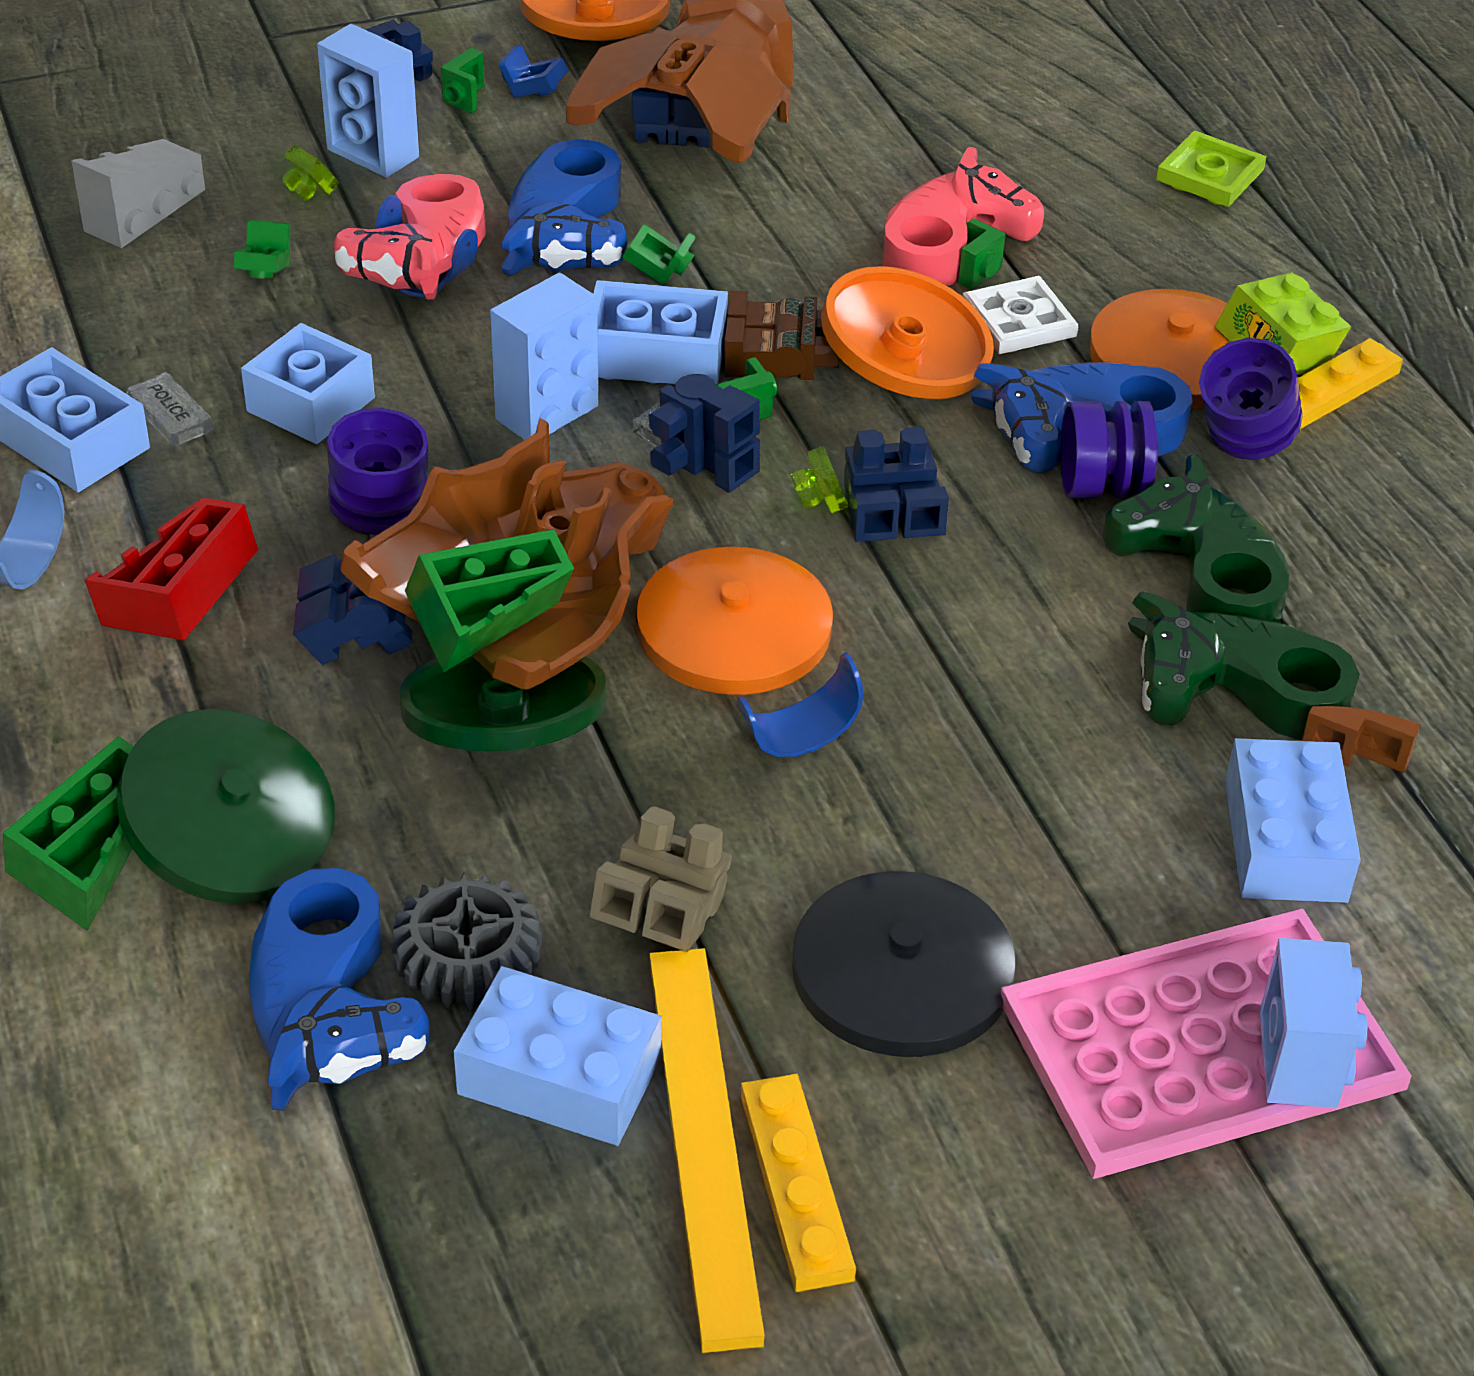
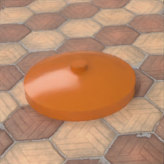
(596, 18)
(1162, 331)
(906, 332)
(734, 620)

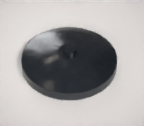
(903, 963)

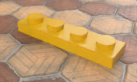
(1345, 378)
(797, 1183)

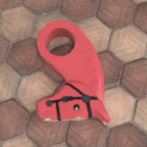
(930, 222)
(422, 247)

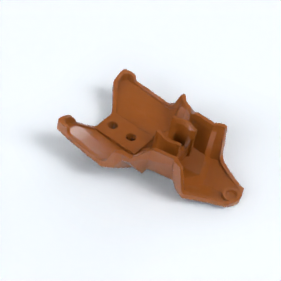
(721, 55)
(595, 511)

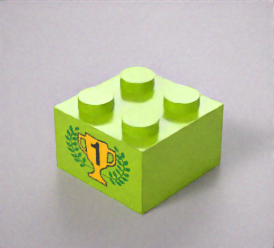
(1287, 315)

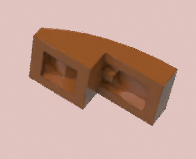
(1364, 733)

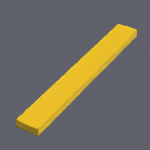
(706, 1155)

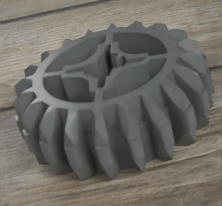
(432, 934)

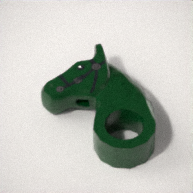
(1217, 533)
(1249, 655)

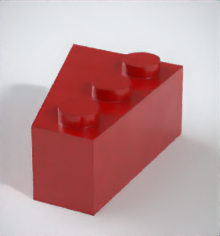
(179, 574)

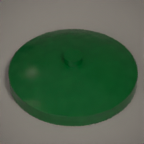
(480, 713)
(224, 805)

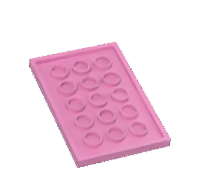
(1168, 1046)

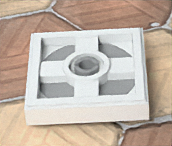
(1022, 314)

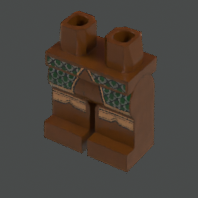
(780, 335)

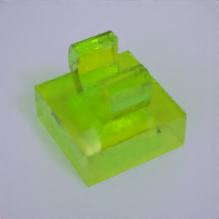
(308, 173)
(821, 482)

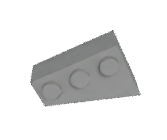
(135, 189)

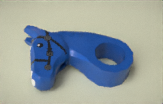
(558, 208)
(1032, 403)
(304, 981)

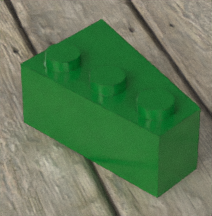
(485, 591)
(73, 839)

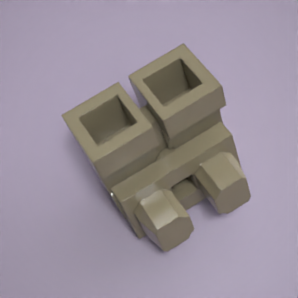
(663, 881)

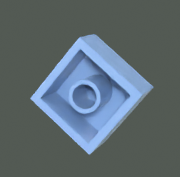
(308, 382)
(1311, 1023)

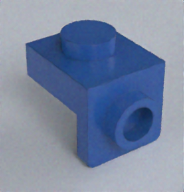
(530, 78)

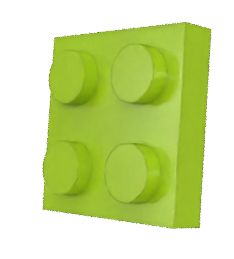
(1211, 168)

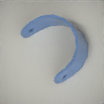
(32, 532)

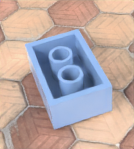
(368, 100)
(659, 331)
(545, 356)
(69, 419)
(1291, 820)
(558, 1055)

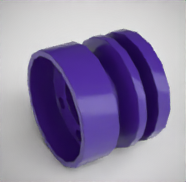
(1251, 398)
(1115, 449)
(376, 468)

